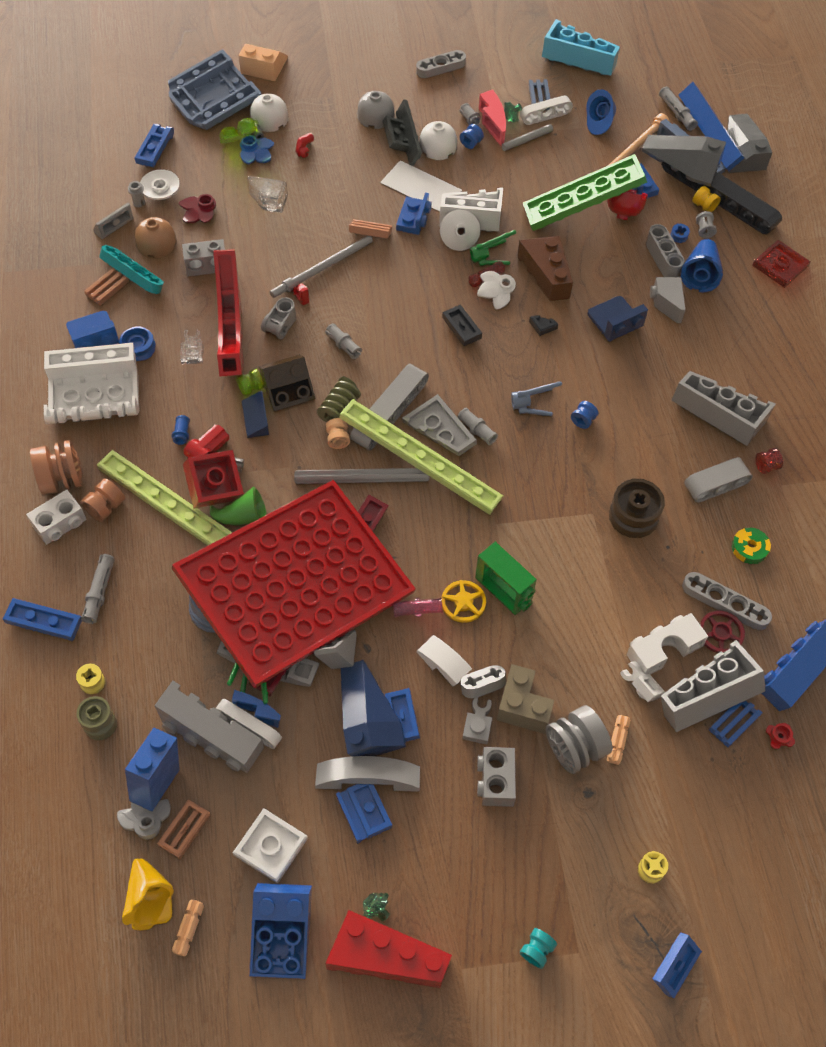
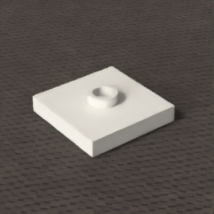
(270, 845)

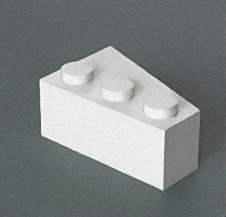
(483, 205)

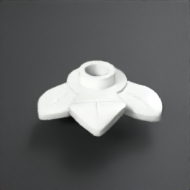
(495, 289)

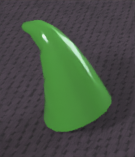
(241, 511)

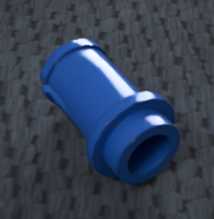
(180, 434)

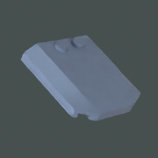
(211, 91)

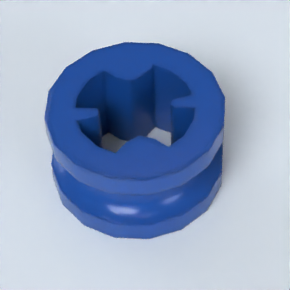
(680, 228)

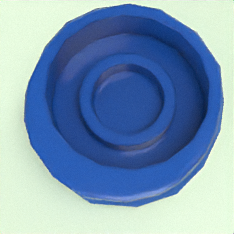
(142, 339)

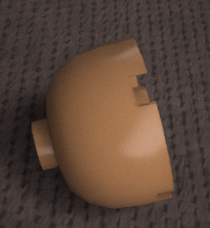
(155, 237)

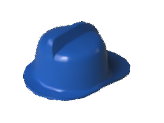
(600, 111)

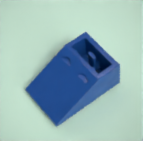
(280, 930)

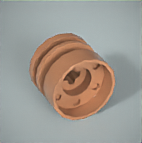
(56, 467)

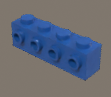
(797, 669)

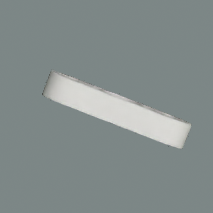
(534, 113)
(232, 712)

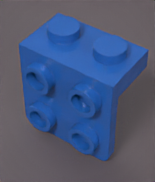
(93, 330)

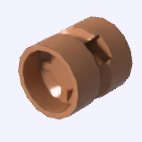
(99, 503)

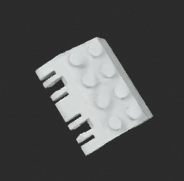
(91, 383)

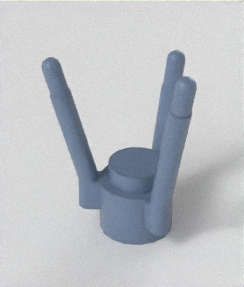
(521, 399)

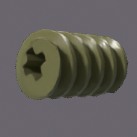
(338, 399)

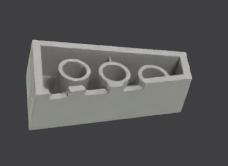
(723, 407)
(714, 688)
(208, 729)

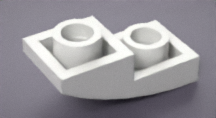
(445, 659)

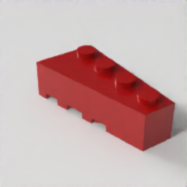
(382, 952)

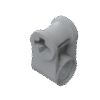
(280, 318)

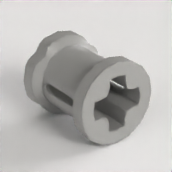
(703, 225)

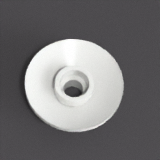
(160, 184)
(450, 225)

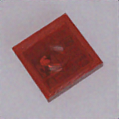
(781, 263)

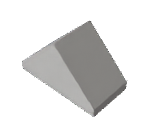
(339, 652)

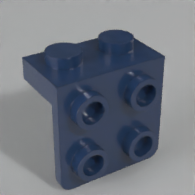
(617, 317)

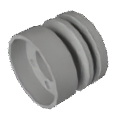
(579, 739)

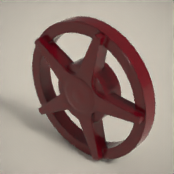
(722, 631)

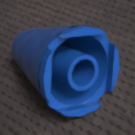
(703, 267)

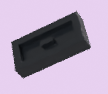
(462, 325)

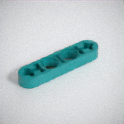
(131, 269)

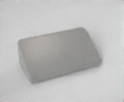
(113, 221)

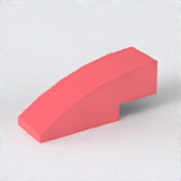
(493, 115)

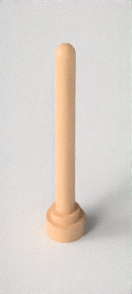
(641, 140)

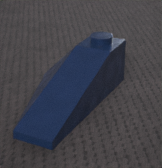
(368, 719)

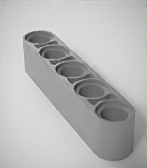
(394, 400)

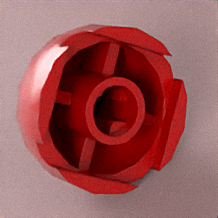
(627, 204)

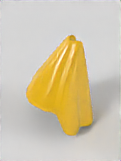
(147, 897)

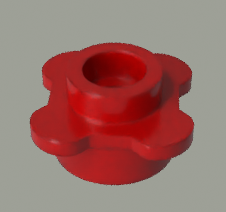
(783, 729)

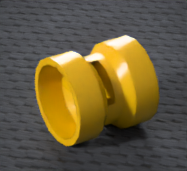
(706, 199)

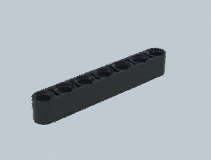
(736, 201)

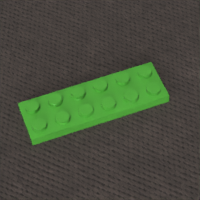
(584, 192)

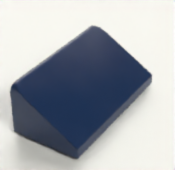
(255, 415)

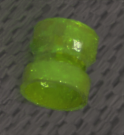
(250, 382)

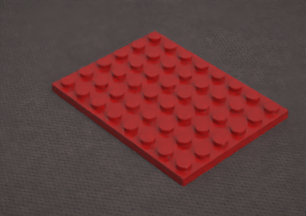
(292, 581)

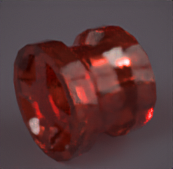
(770, 460)

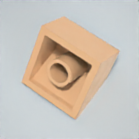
(261, 62)

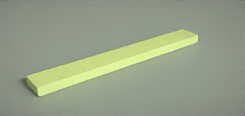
(421, 456)
(162, 498)

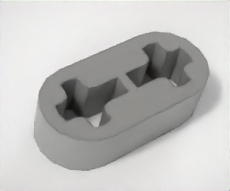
(483, 681)

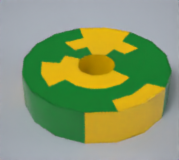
(744, 551)

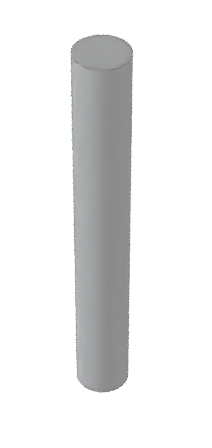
(527, 137)

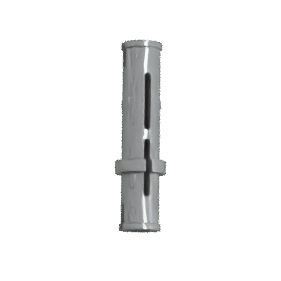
(681, 113)
(95, 596)

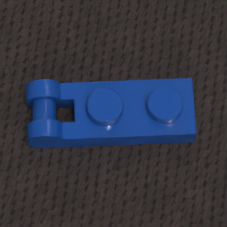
(154, 145)

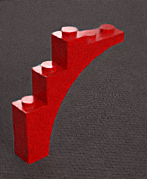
(229, 314)

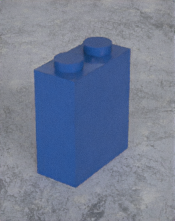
(152, 769)

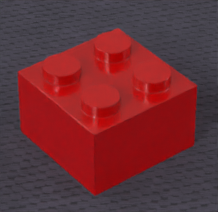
(212, 479)

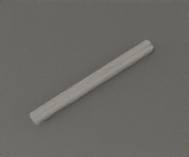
(360, 475)

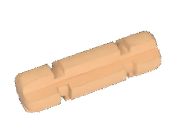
(619, 739)
(187, 928)

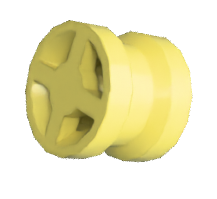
(94, 683)
(656, 862)

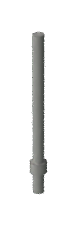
(288, 284)

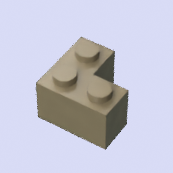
(520, 706)

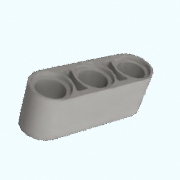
(664, 251)
(718, 479)

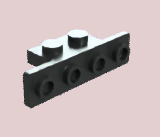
(402, 133)

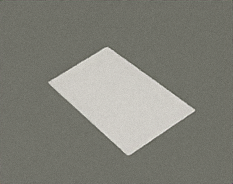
(416, 182)

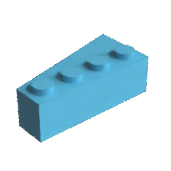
(579, 49)

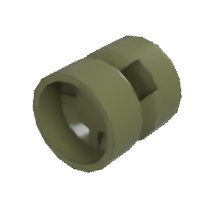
(96, 718)

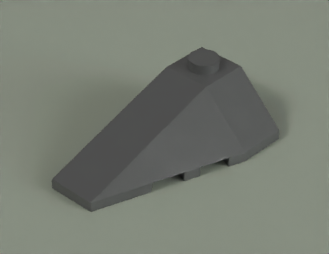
(750, 142)
(691, 155)

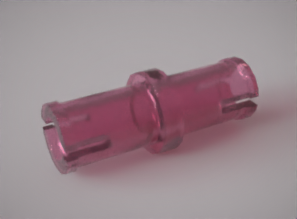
(418, 607)

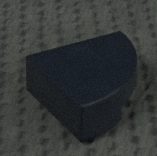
(543, 325)

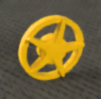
(463, 601)

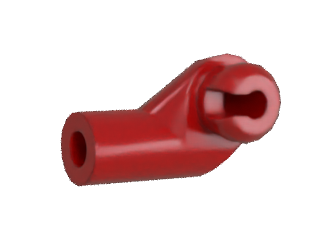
(301, 149)

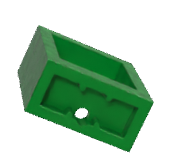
(505, 578)

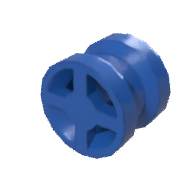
(471, 136)
(584, 414)

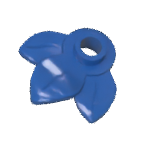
(255, 149)

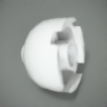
(269, 112)
(438, 140)

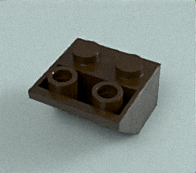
(287, 382)

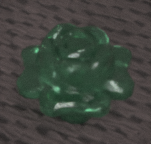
(511, 111)
(375, 906)

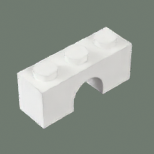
(682, 633)

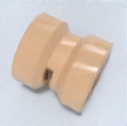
(338, 436)

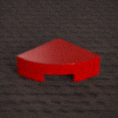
(301, 293)

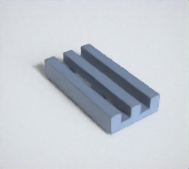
(539, 85)

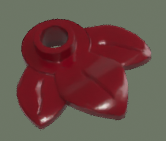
(198, 208)

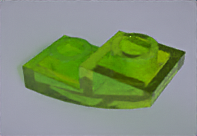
(244, 128)

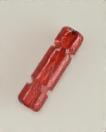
(475, 279)

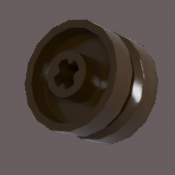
(636, 508)

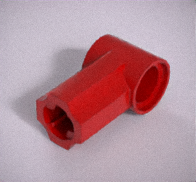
(208, 443)

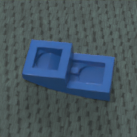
(262, 711)

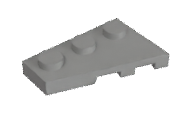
(441, 425)

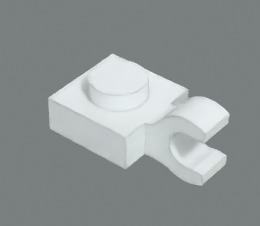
(644, 683)

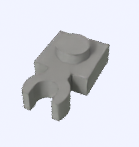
(478, 724)

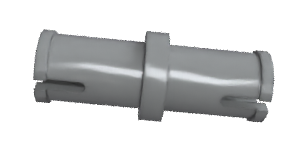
(343, 341)
(477, 426)

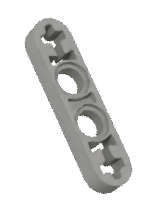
(728, 597)

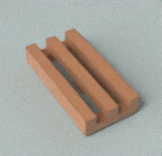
(370, 228)
(104, 284)
(171, 849)

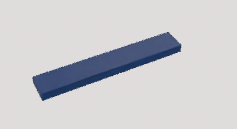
(710, 124)

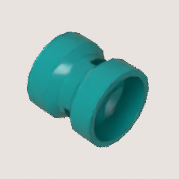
(540, 946)

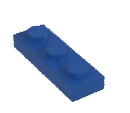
(42, 619)

